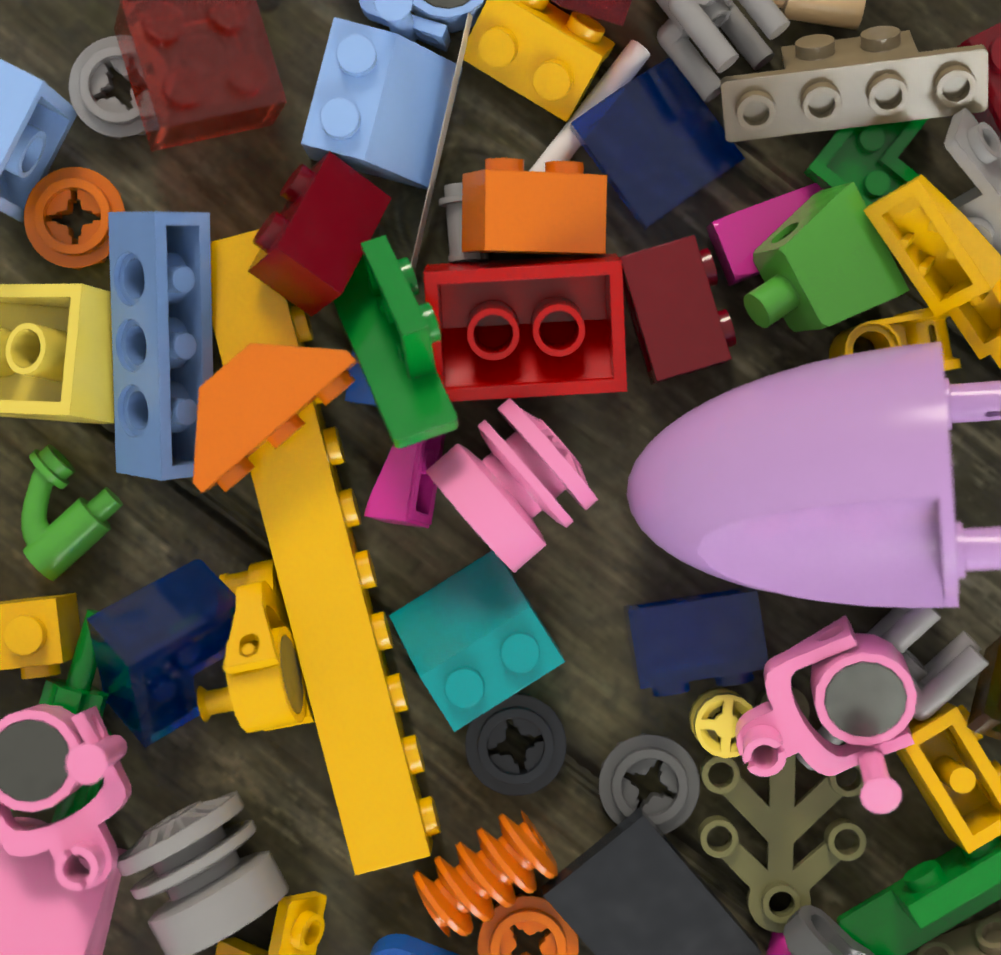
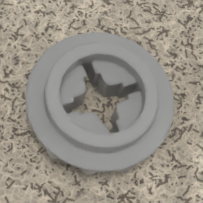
(91, 82)

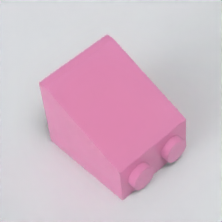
(46, 917)

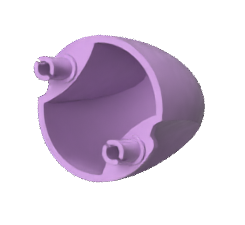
(823, 482)

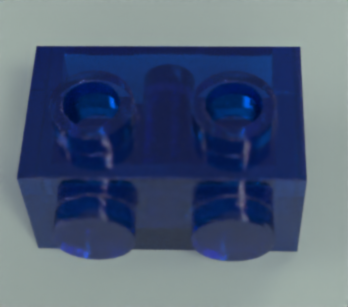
(696, 640)

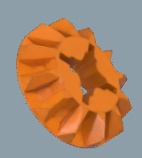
(56, 197)
(531, 915)

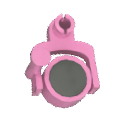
(860, 698)
(44, 761)

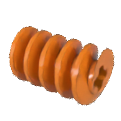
(485, 875)

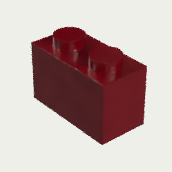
(317, 236)
(675, 309)

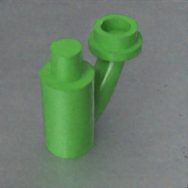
(60, 544)

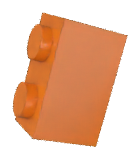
(534, 210)

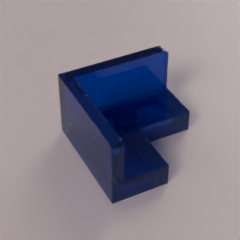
(155, 645)

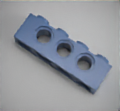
(159, 337)

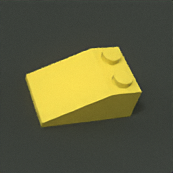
(56, 353)

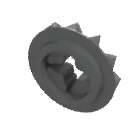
(675, 771)

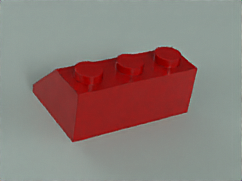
(529, 326)

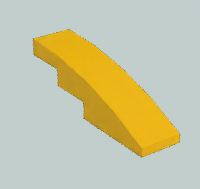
(944, 260)

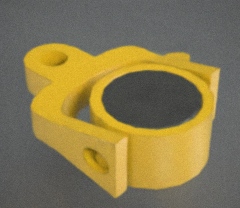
(260, 658)

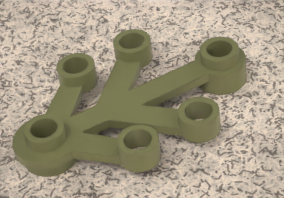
(781, 825)

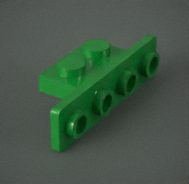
(394, 345)
(927, 900)

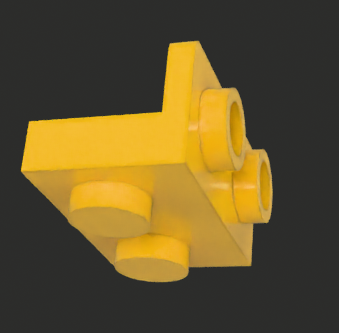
(539, 51)

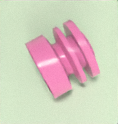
(512, 484)

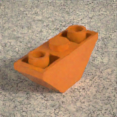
(259, 401)

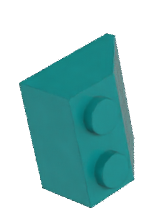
(475, 640)

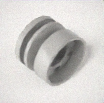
(203, 876)

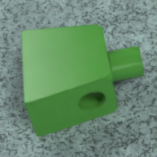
(823, 265)

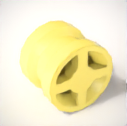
(724, 725)

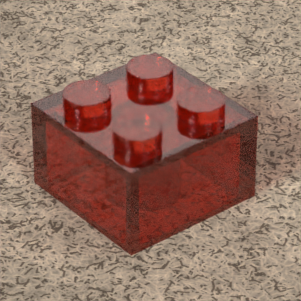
(198, 68)

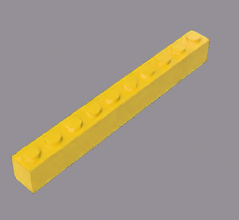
(328, 593)

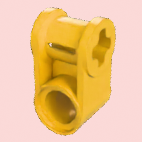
(899, 330)

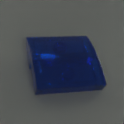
(656, 142)

